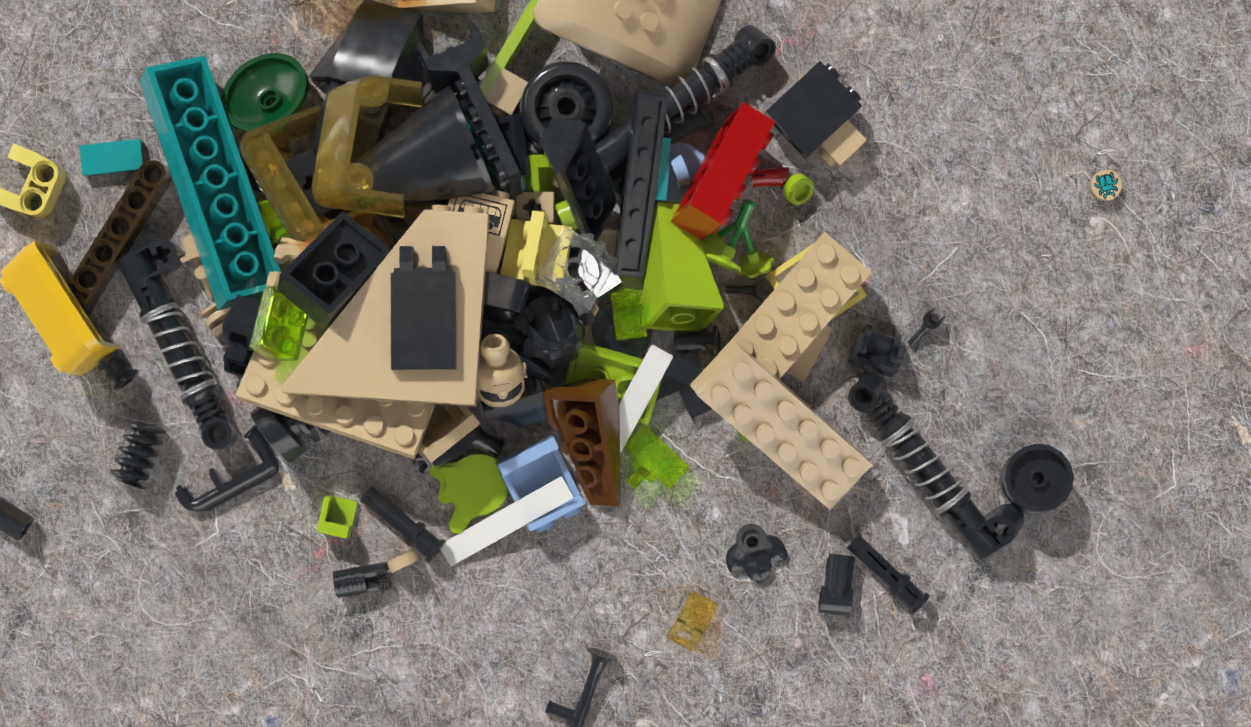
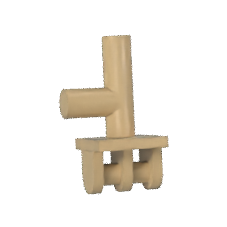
(192, 253)

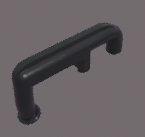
(226, 491)

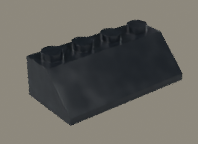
(579, 174)

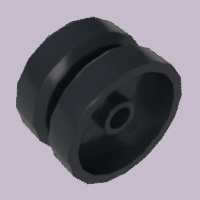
(1054, 481)

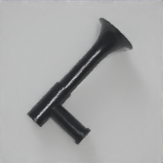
(577, 717)

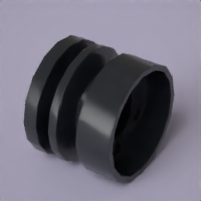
(285, 432)

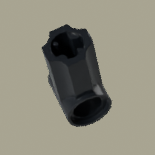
(836, 593)

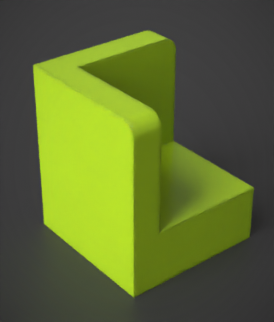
(540, 174)
(337, 516)

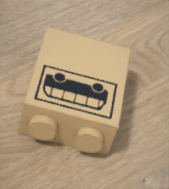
(500, 213)

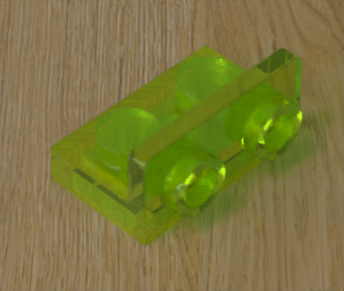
(278, 327)

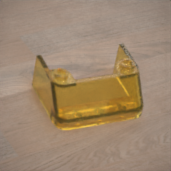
(265, 155)
(349, 184)

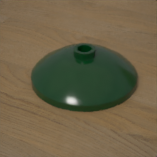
(264, 91)

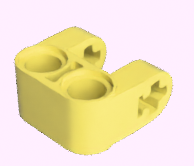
(34, 184)

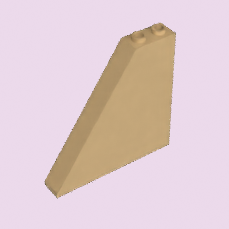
(356, 348)

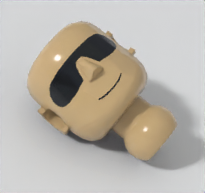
(500, 372)

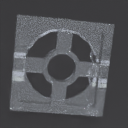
(564, 286)

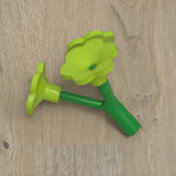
(716, 250)

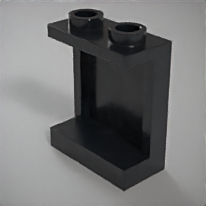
(814, 109)

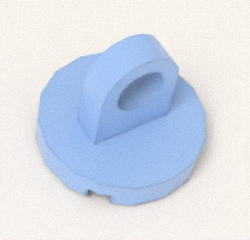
(682, 168)

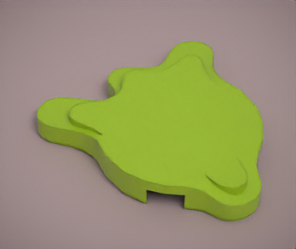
(471, 486)

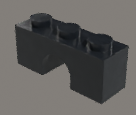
(238, 333)

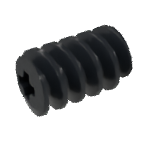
(137, 454)

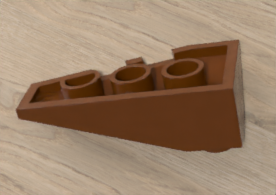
(590, 429)

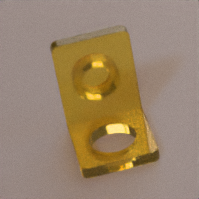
(693, 619)

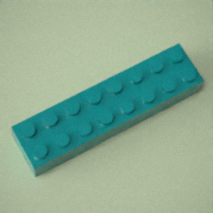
(209, 178)

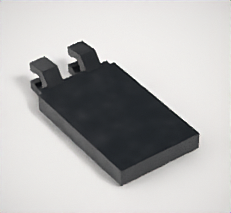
(423, 313)

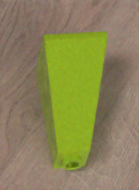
(677, 278)

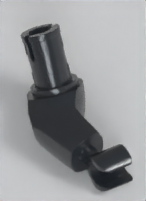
(476, 438)

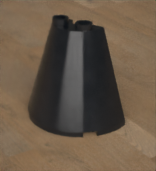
(429, 155)

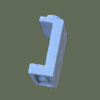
(534, 468)

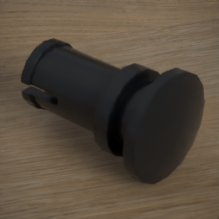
(698, 340)

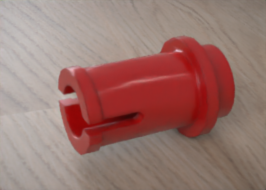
(770, 177)

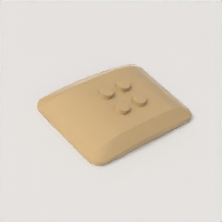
(645, 35)

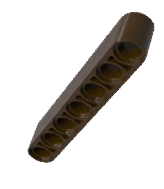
(109, 237)

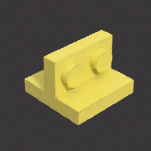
(529, 246)

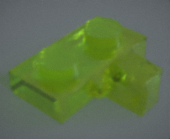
(653, 460)

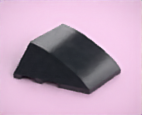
(377, 43)

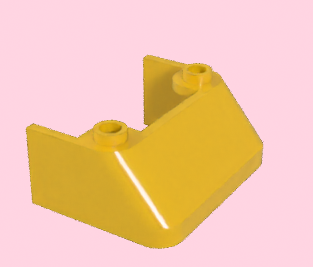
(54, 310)

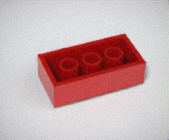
(724, 171)

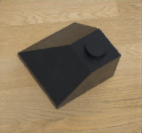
(526, 410)

